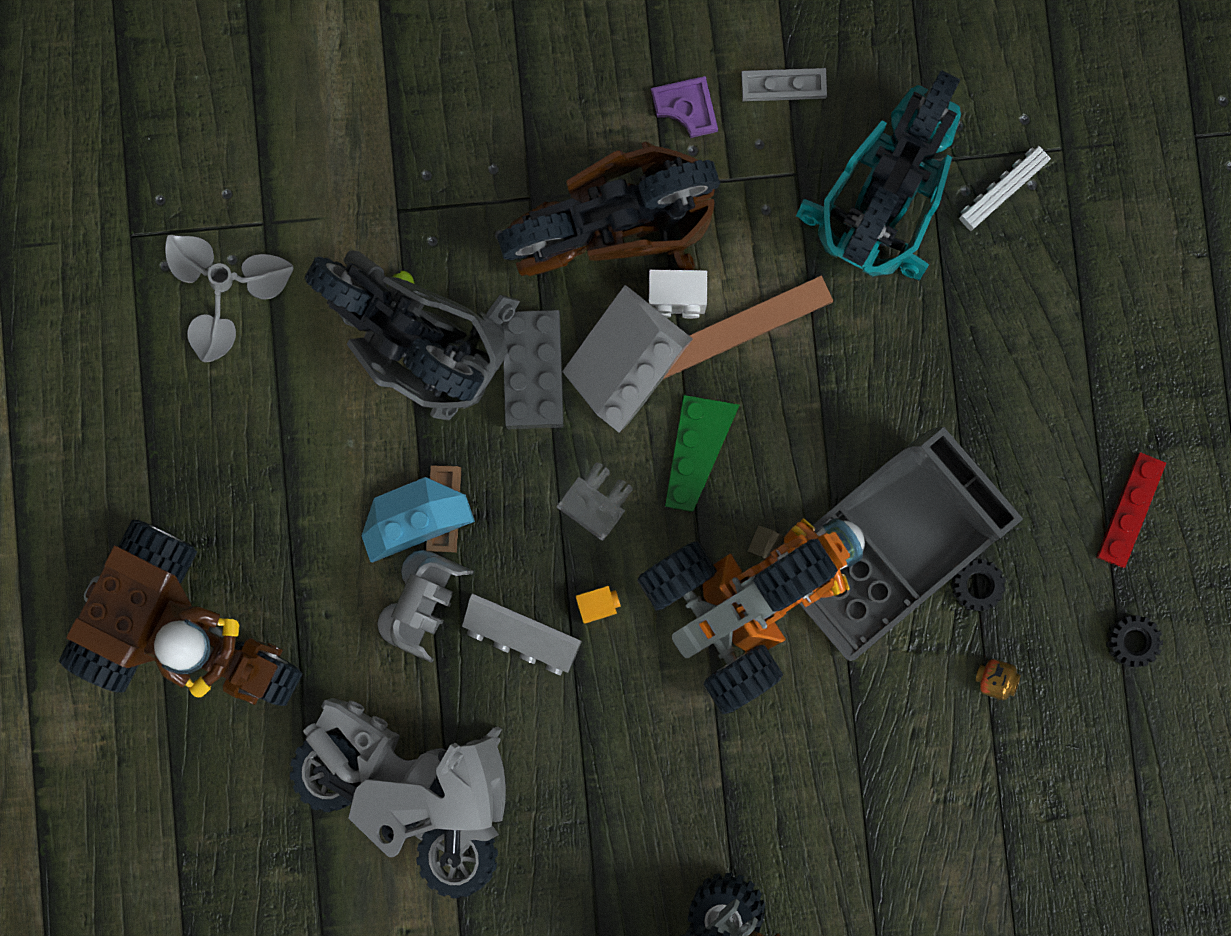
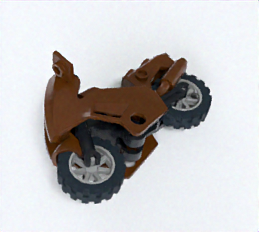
(607, 212)

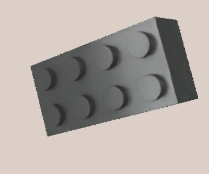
(533, 370)

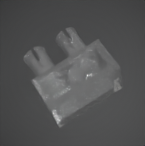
(591, 507)

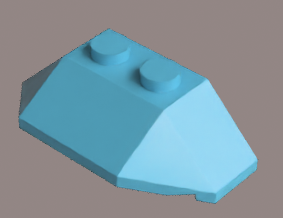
(412, 517)

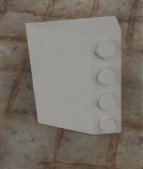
(625, 358)
(520, 633)

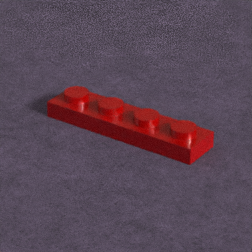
(1131, 510)

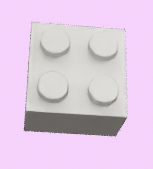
(678, 292)

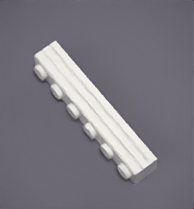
(1001, 191)

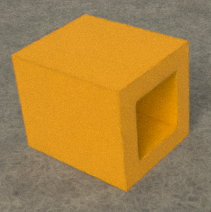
(597, 604)

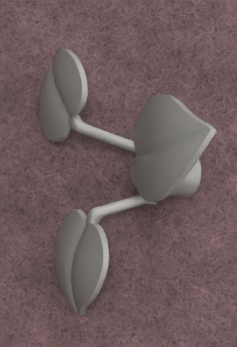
(190, 257)

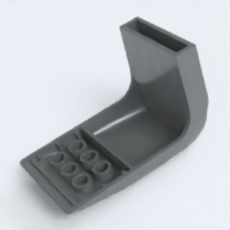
(920, 527)

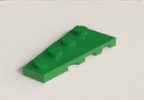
(698, 443)

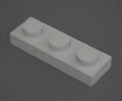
(784, 84)

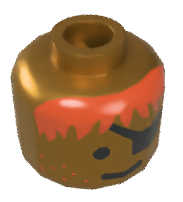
(998, 679)

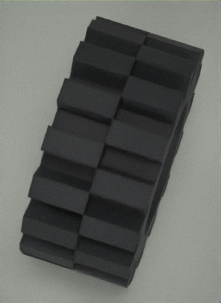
(1146, 628)

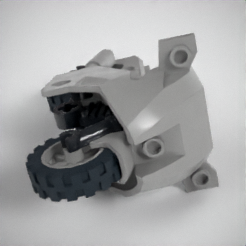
(448, 790)

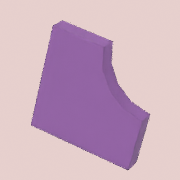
(687, 103)

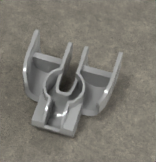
(411, 616)

